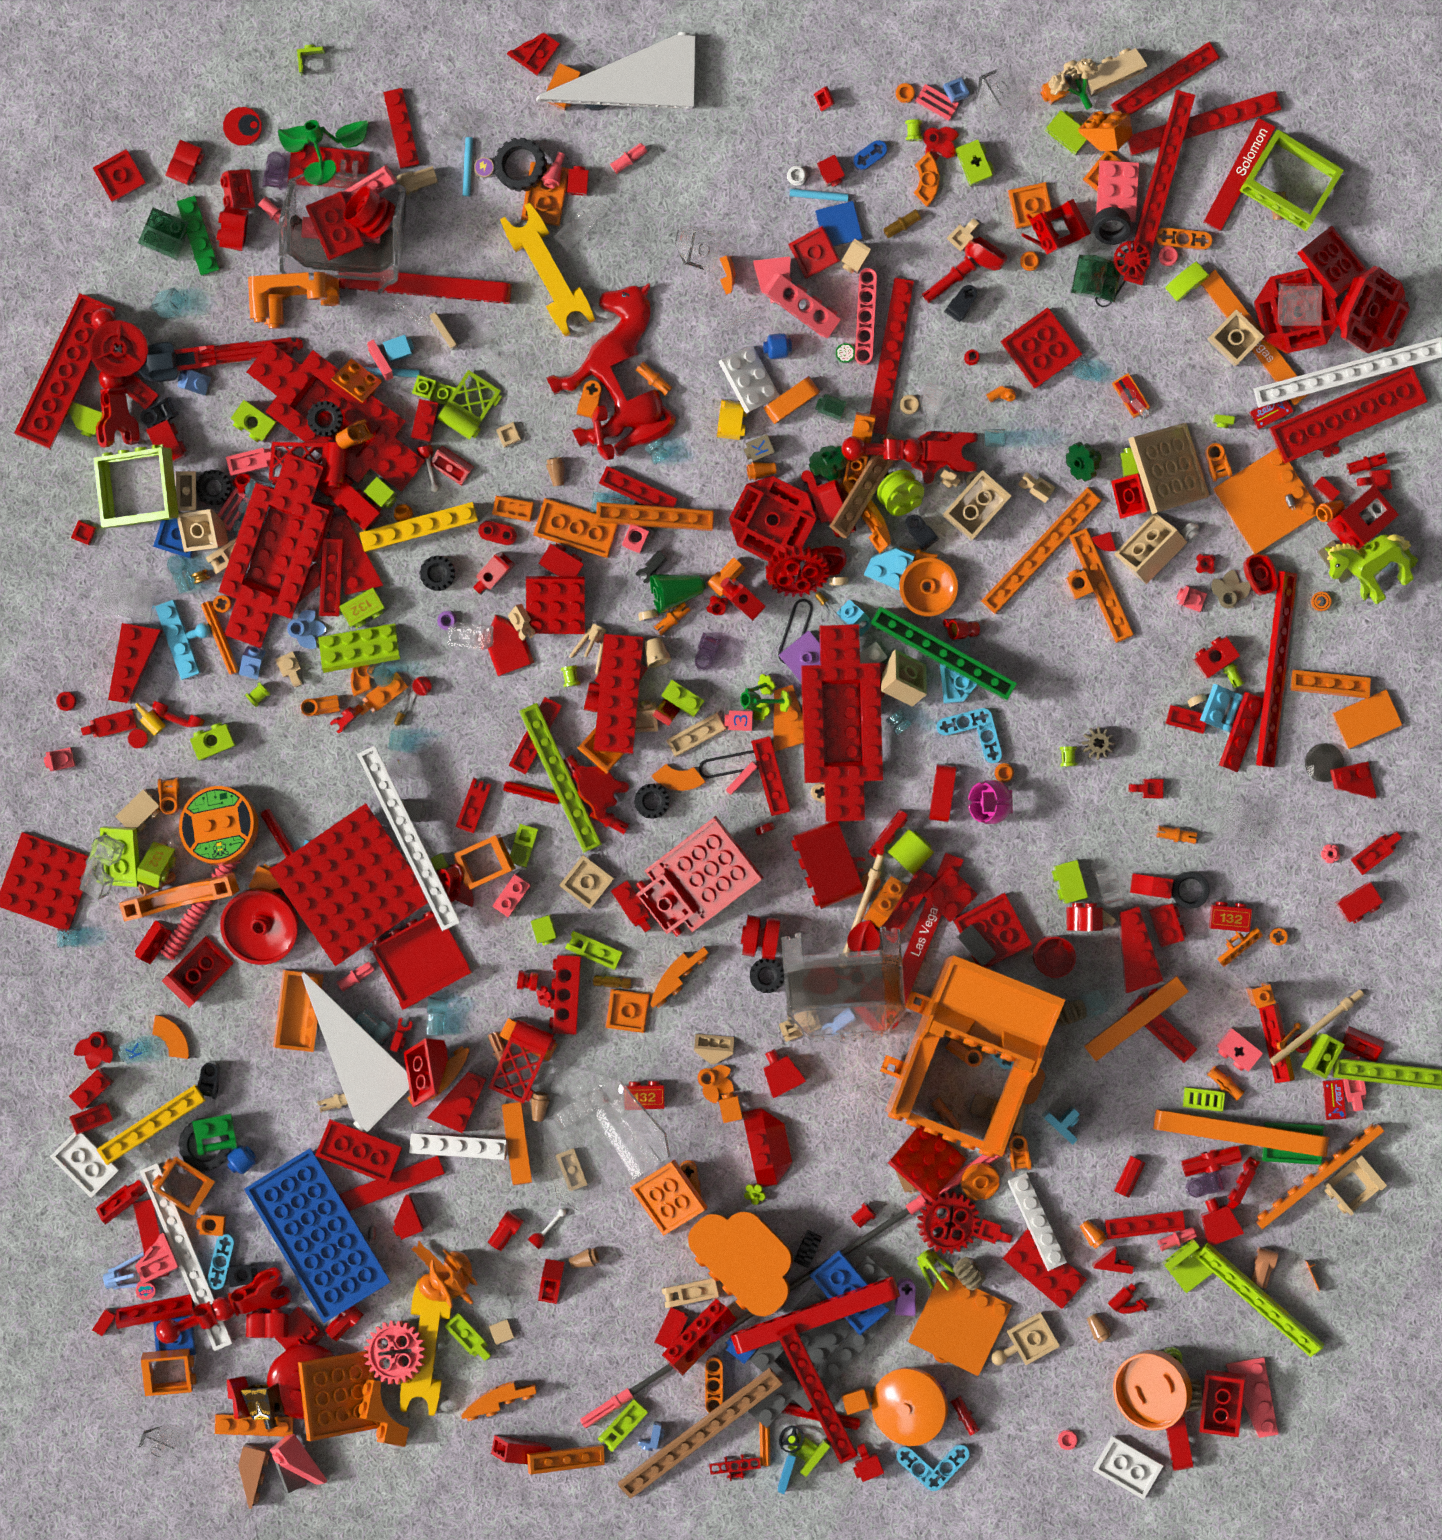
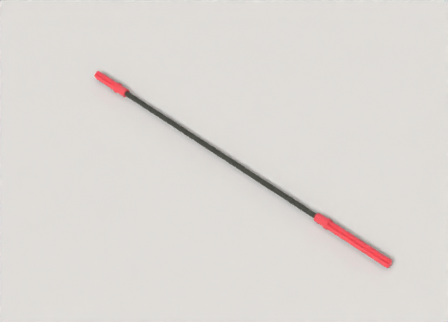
(911, 1208)

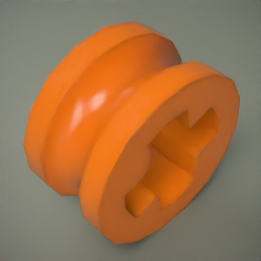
(227, 606)
(1283, 933)

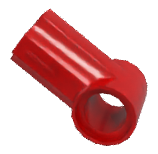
(507, 1227)
(343, 1322)

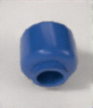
(777, 346)
(241, 1159)

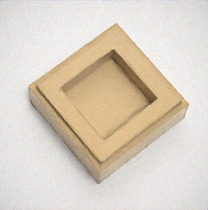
(508, 434)
(501, 1331)

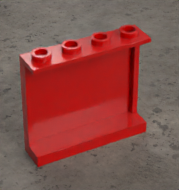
(420, 959)

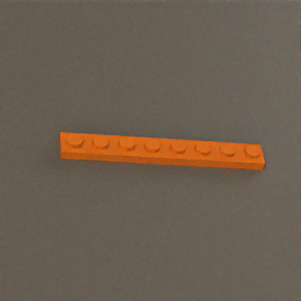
(1312, 1180)

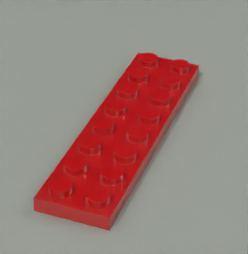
(61, 376)
(1348, 414)

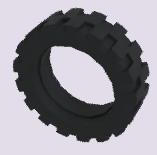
(502, 156)
(194, 1162)

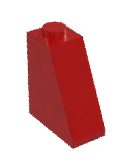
(516, 1450)

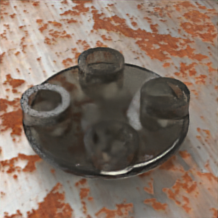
(1323, 759)

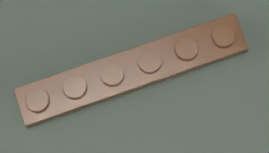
(861, 493)

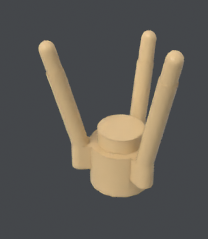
(596, 635)

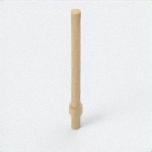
(874, 874)
(1345, 1004)

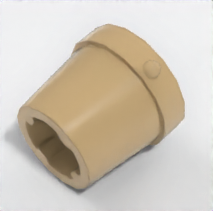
(656, 653)

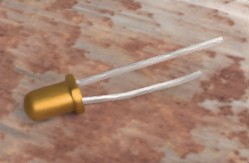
(823, 600)
(400, 716)

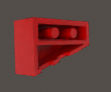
(459, 1104)

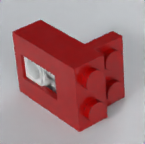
(1352, 527)

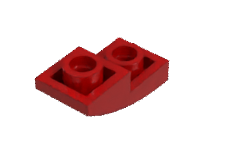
(234, 1388)

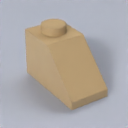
(855, 257)

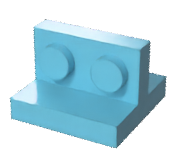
(1068, 1119)

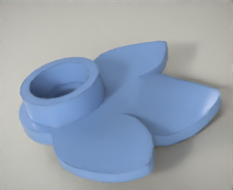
(309, 629)

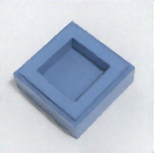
(956, 90)

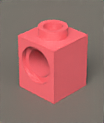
(635, 546)

